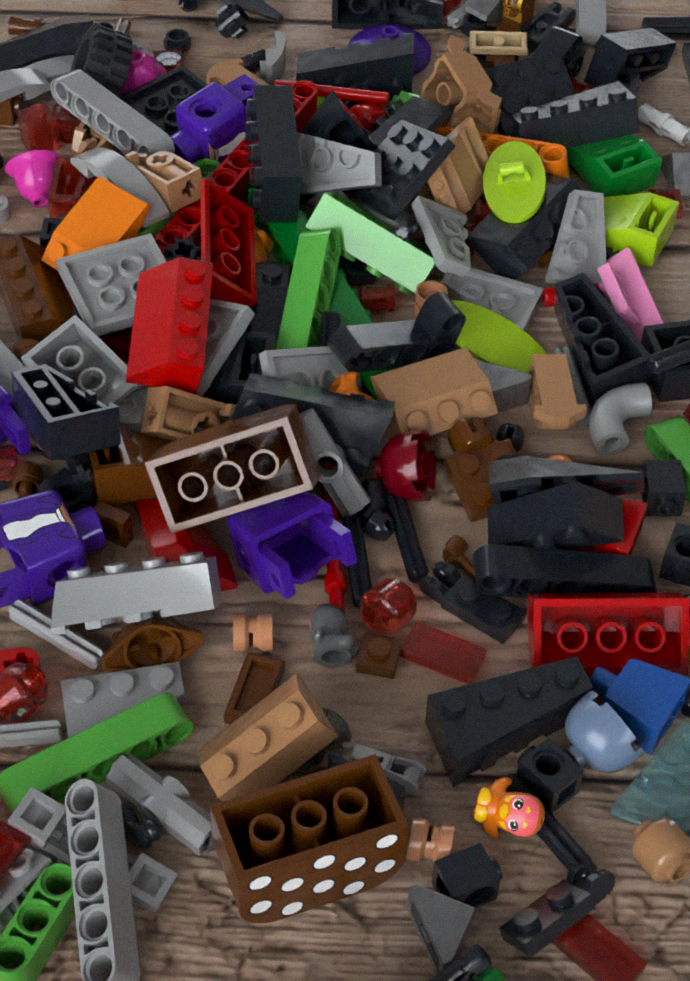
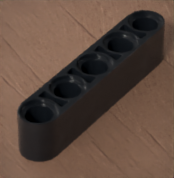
(524, 570)

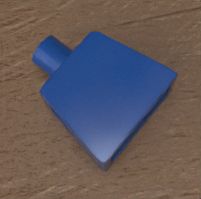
(643, 698)

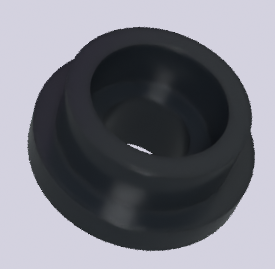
(177, 39)

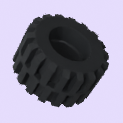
(104, 56)

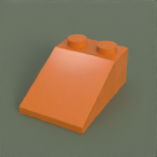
(98, 219)

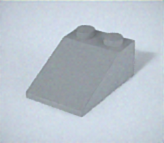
(83, 358)

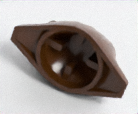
(150, 644)

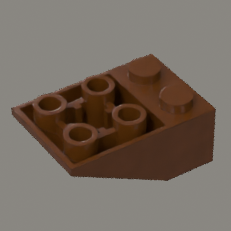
(121, 469)

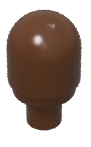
(27, 478)

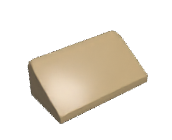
(498, 43)

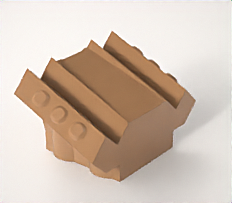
(464, 87)
(460, 176)

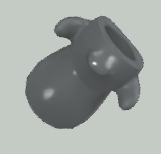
(330, 637)

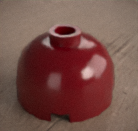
(408, 466)

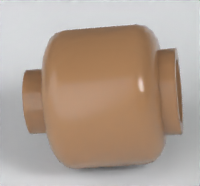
(662, 849)

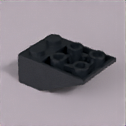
(236, 369)

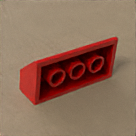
(228, 244)
(170, 325)
(609, 629)

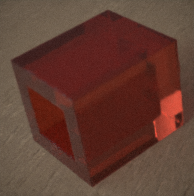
(38, 128)

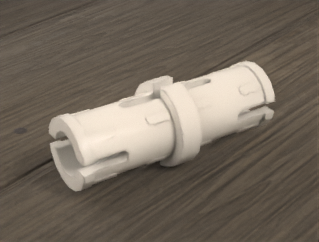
(664, 124)

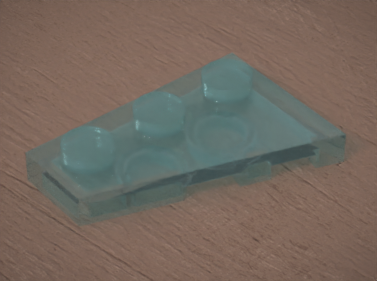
(661, 786)

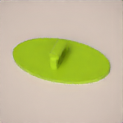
(514, 182)
(495, 338)

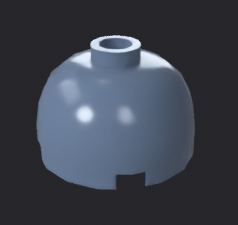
(599, 736)

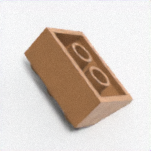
(435, 393)
(267, 742)

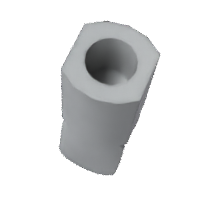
(410, 768)

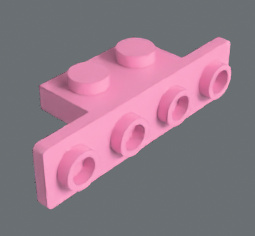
(628, 292)

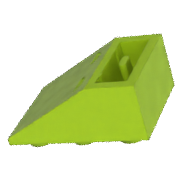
(639, 223)

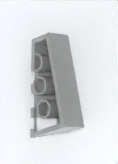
(135, 591)

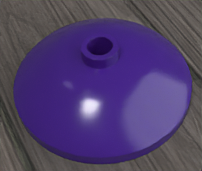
(422, 48)

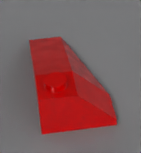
(170, 545)

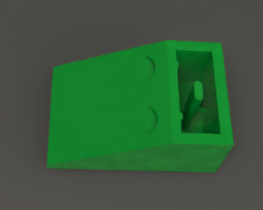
(616, 165)

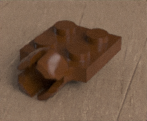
(470, 464)

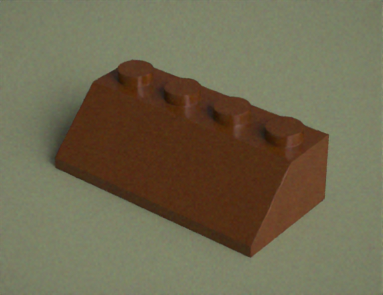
(32, 289)

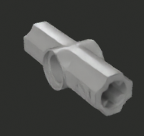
(341, 481)
(162, 801)

